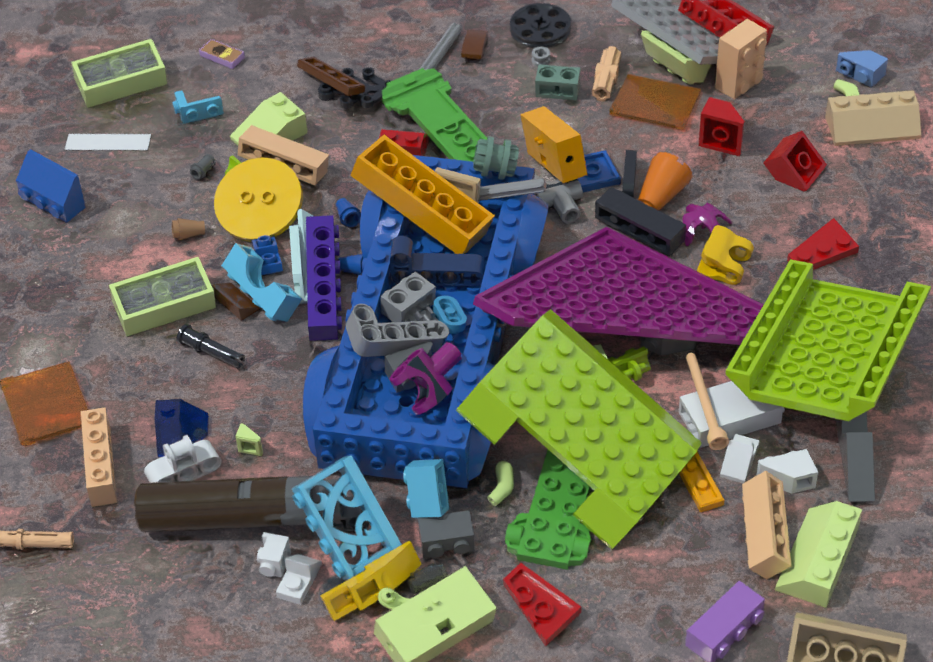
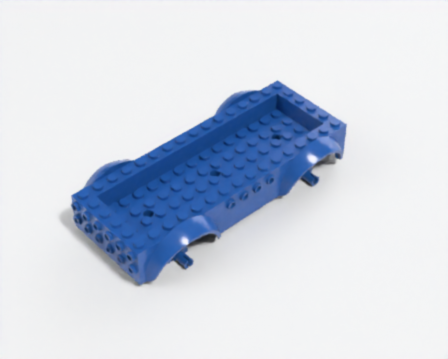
(349, 396)

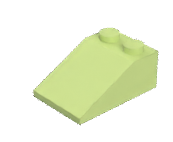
(276, 116)

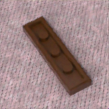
(331, 76)

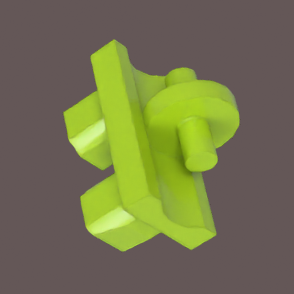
(632, 363)

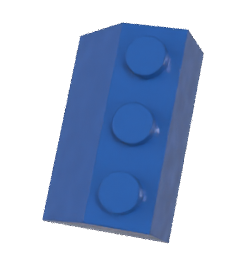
(50, 186)

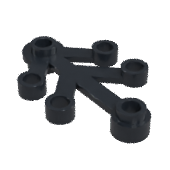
(327, 92)

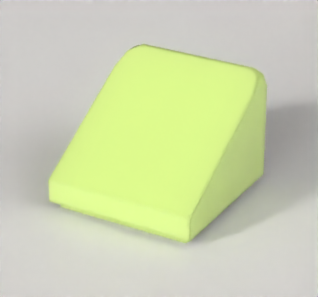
(248, 441)

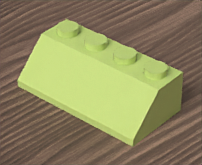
(820, 552)

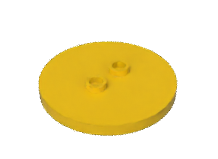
(258, 199)

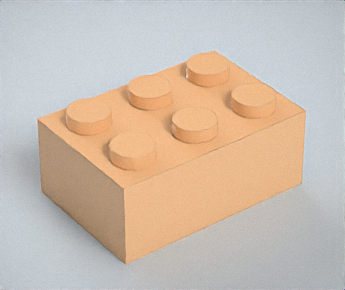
(740, 59)

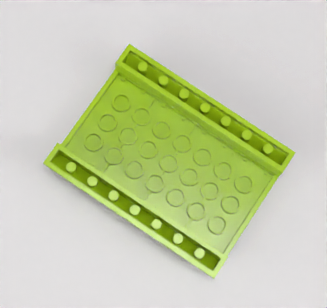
(824, 344)

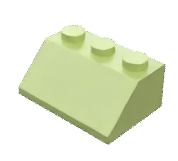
(673, 59)

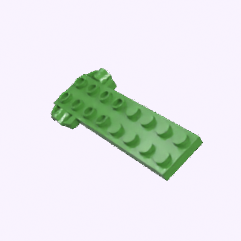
(427, 101)
(550, 531)

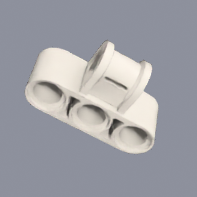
(183, 462)

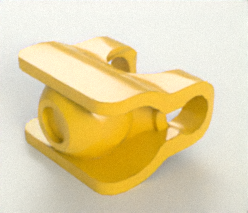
(719, 255)

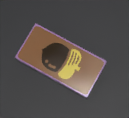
(222, 53)

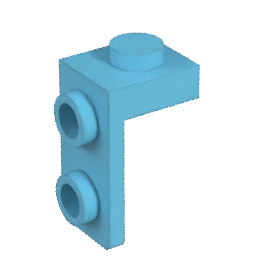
(197, 110)

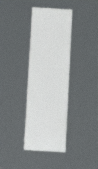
(108, 142)

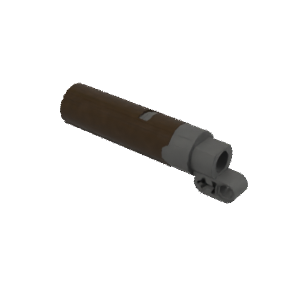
(231, 505)

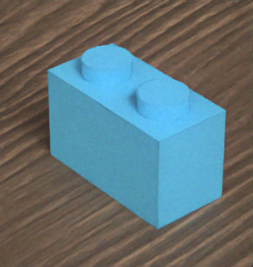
(426, 488)

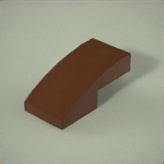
(474, 44)

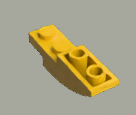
(364, 588)

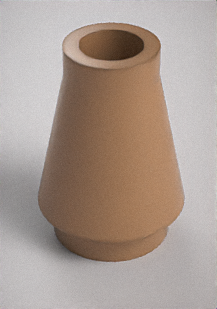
(187, 228)

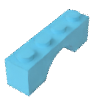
(245, 268)

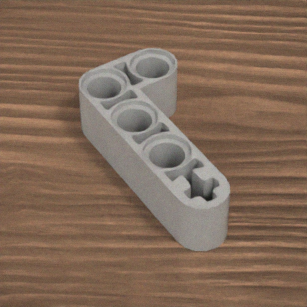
(380, 339)

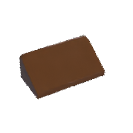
(234, 300)

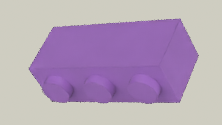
(725, 622)

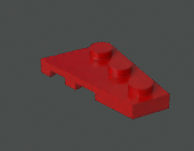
(825, 246)
(540, 602)

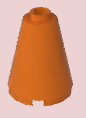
(664, 180)

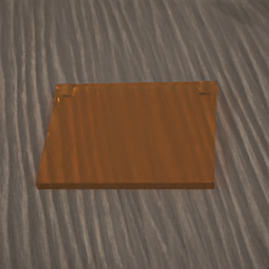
(655, 101)
(44, 402)

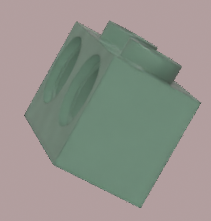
(557, 82)

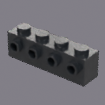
(640, 221)

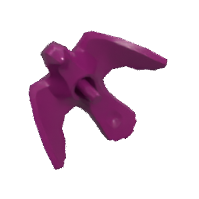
(703, 216)

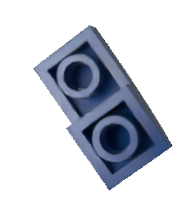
(267, 249)

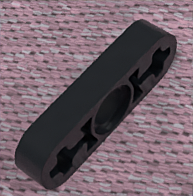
(629, 172)

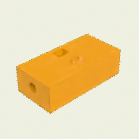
(554, 144)

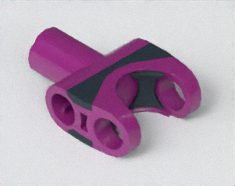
(428, 375)

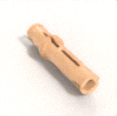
(36, 539)

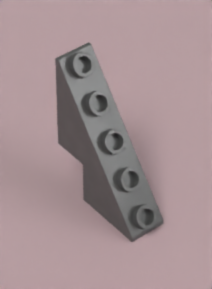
(857, 458)

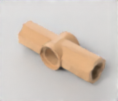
(606, 73)

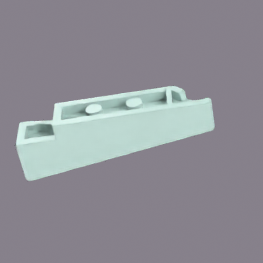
(299, 255)

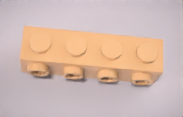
(305, 161)
(766, 525)

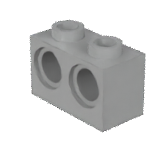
(407, 297)

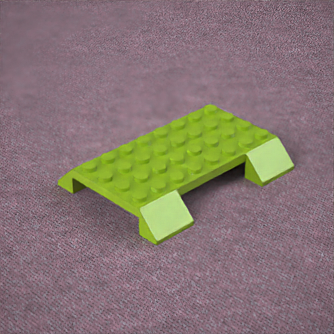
(587, 419)

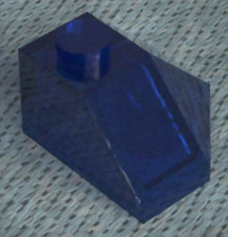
(176, 419)

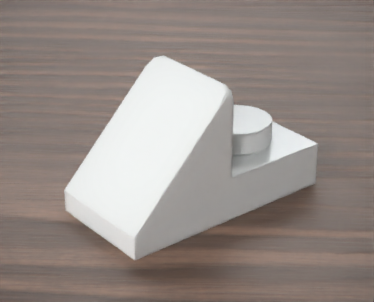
(739, 458)
(298, 578)

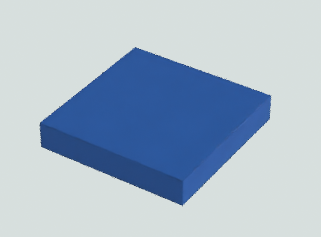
(600, 172)

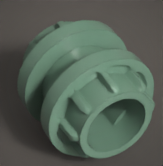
(495, 157)

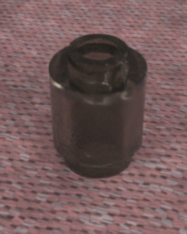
(426, 577)

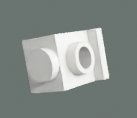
(273, 554)

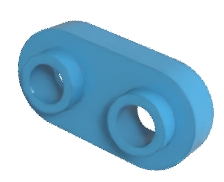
(450, 313)

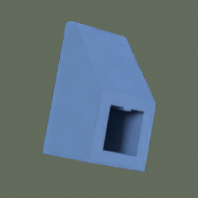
(862, 66)

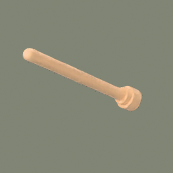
(716, 437)

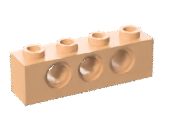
(98, 457)

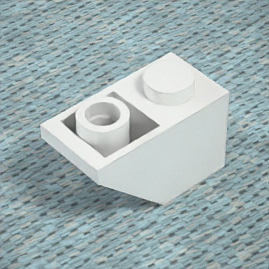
(793, 469)

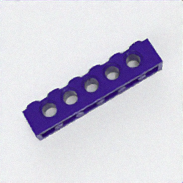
(321, 278)

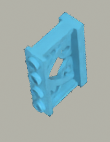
(380, 531)

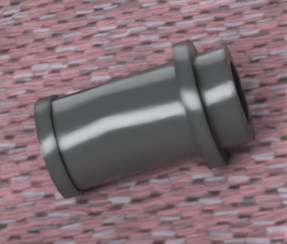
(199, 169)

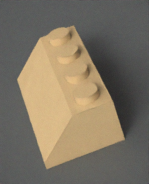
(873, 118)
(839, 641)

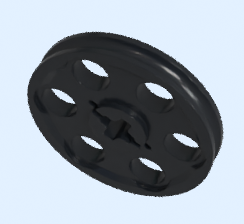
(547, 28)

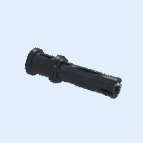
(202, 342)

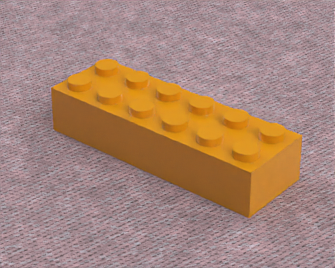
(422, 195)

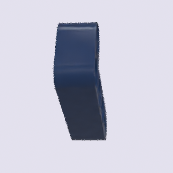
(435, 267)

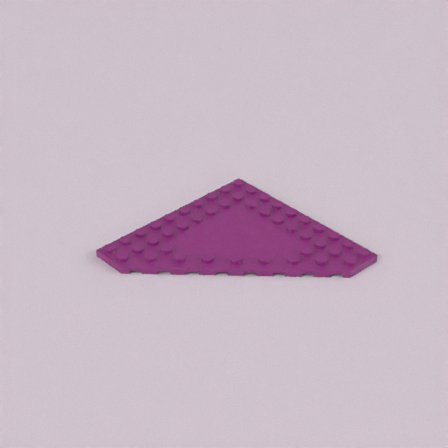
(622, 290)

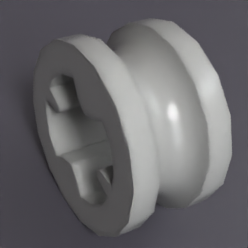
(540, 56)

